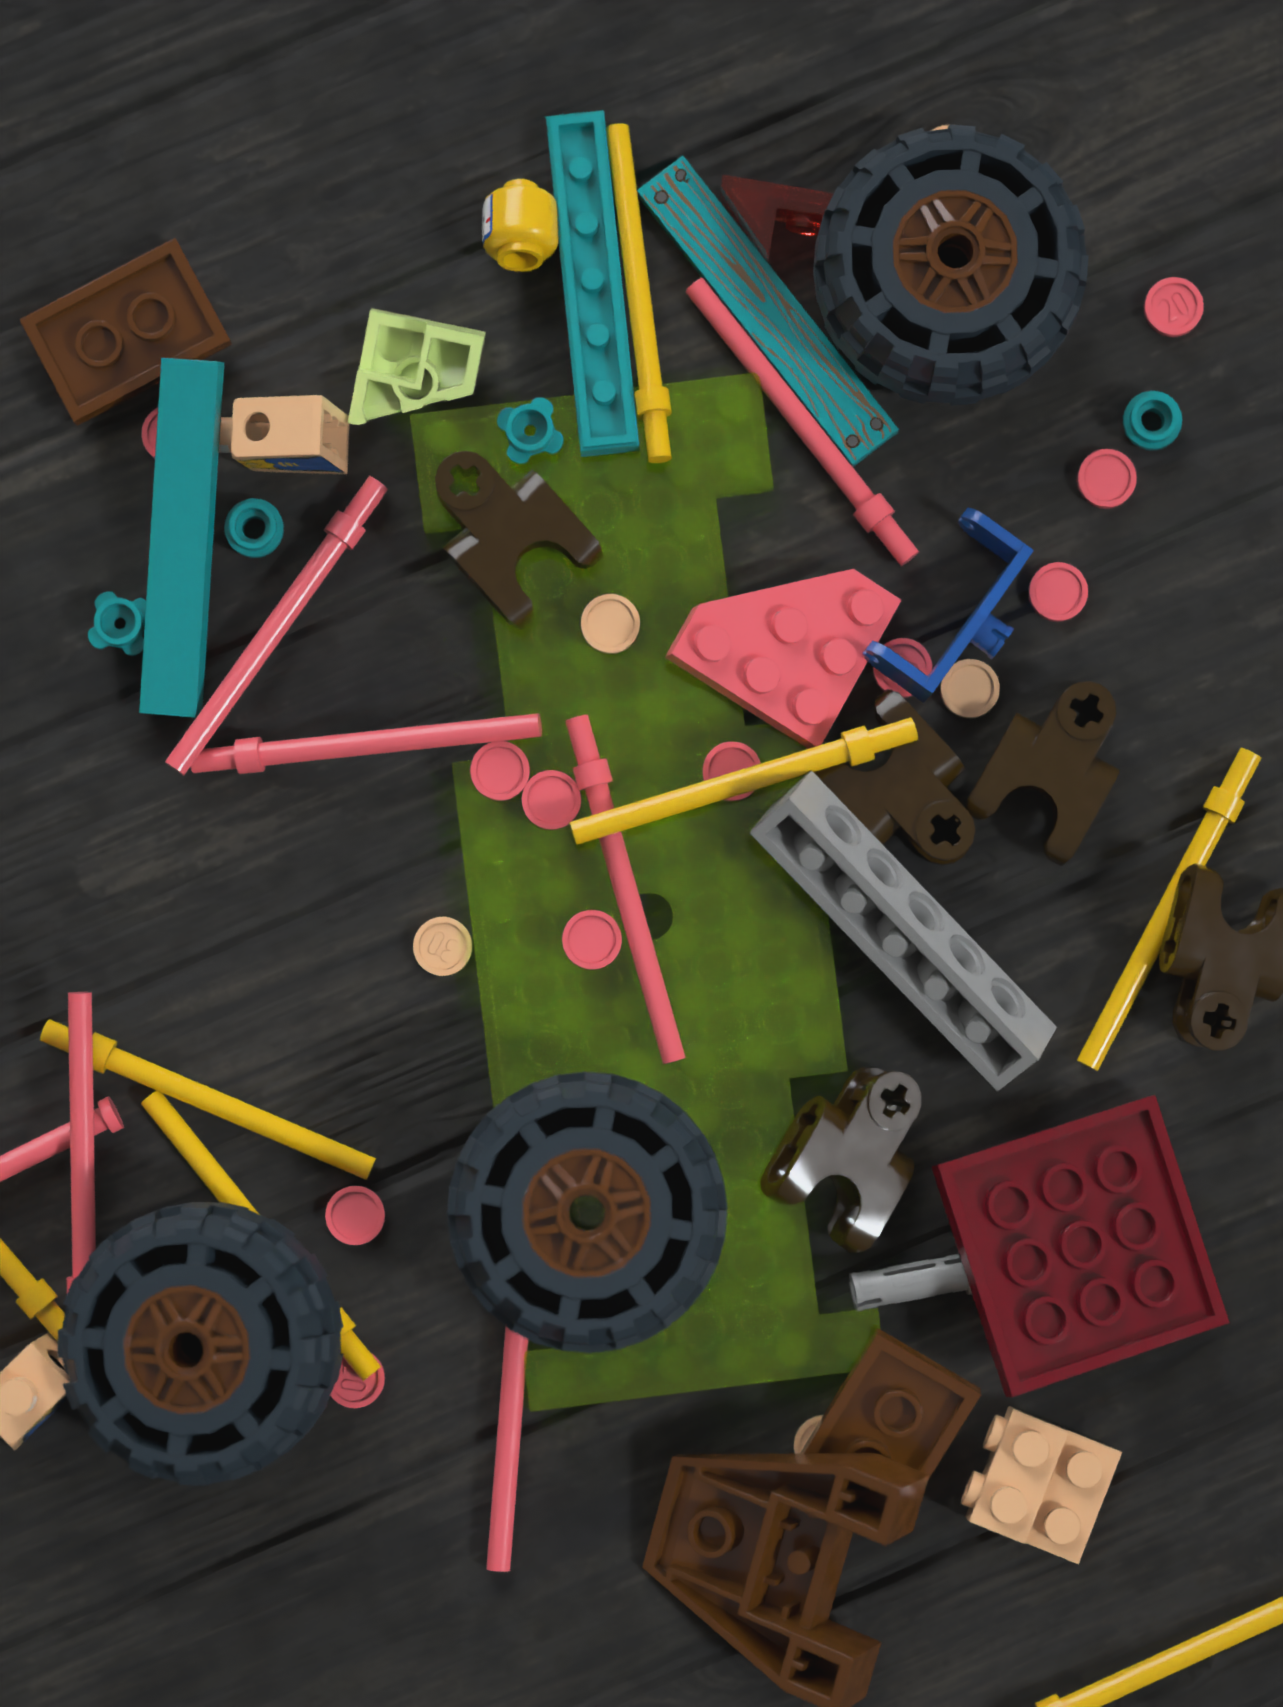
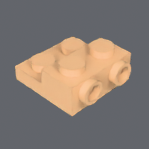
(1040, 1484)

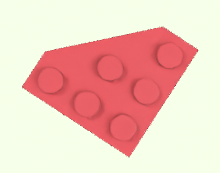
(787, 648)

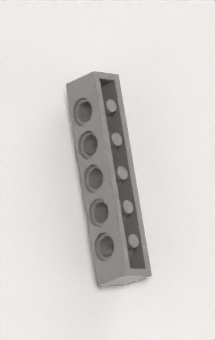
(904, 931)

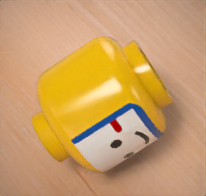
(520, 225)

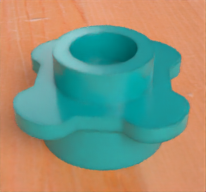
(516, 420)
(108, 611)

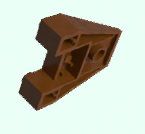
(762, 1553)

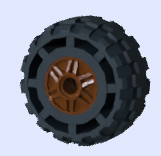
(939, 327)
(571, 1282)
(263, 1330)

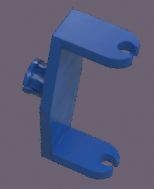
(980, 629)

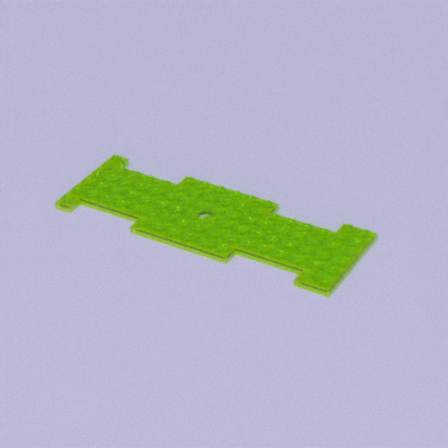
(745, 941)

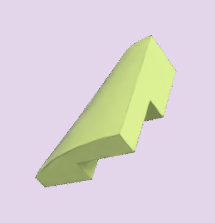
(412, 365)

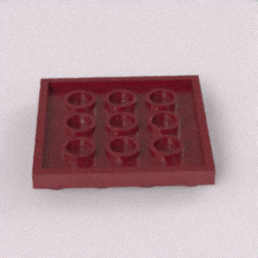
(1080, 1245)

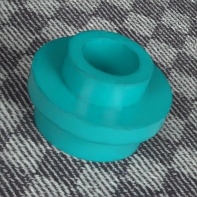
(1163, 406)
(241, 515)

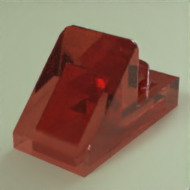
(759, 204)

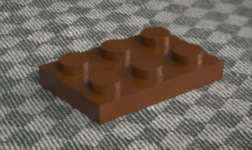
(113, 332)
(895, 1407)

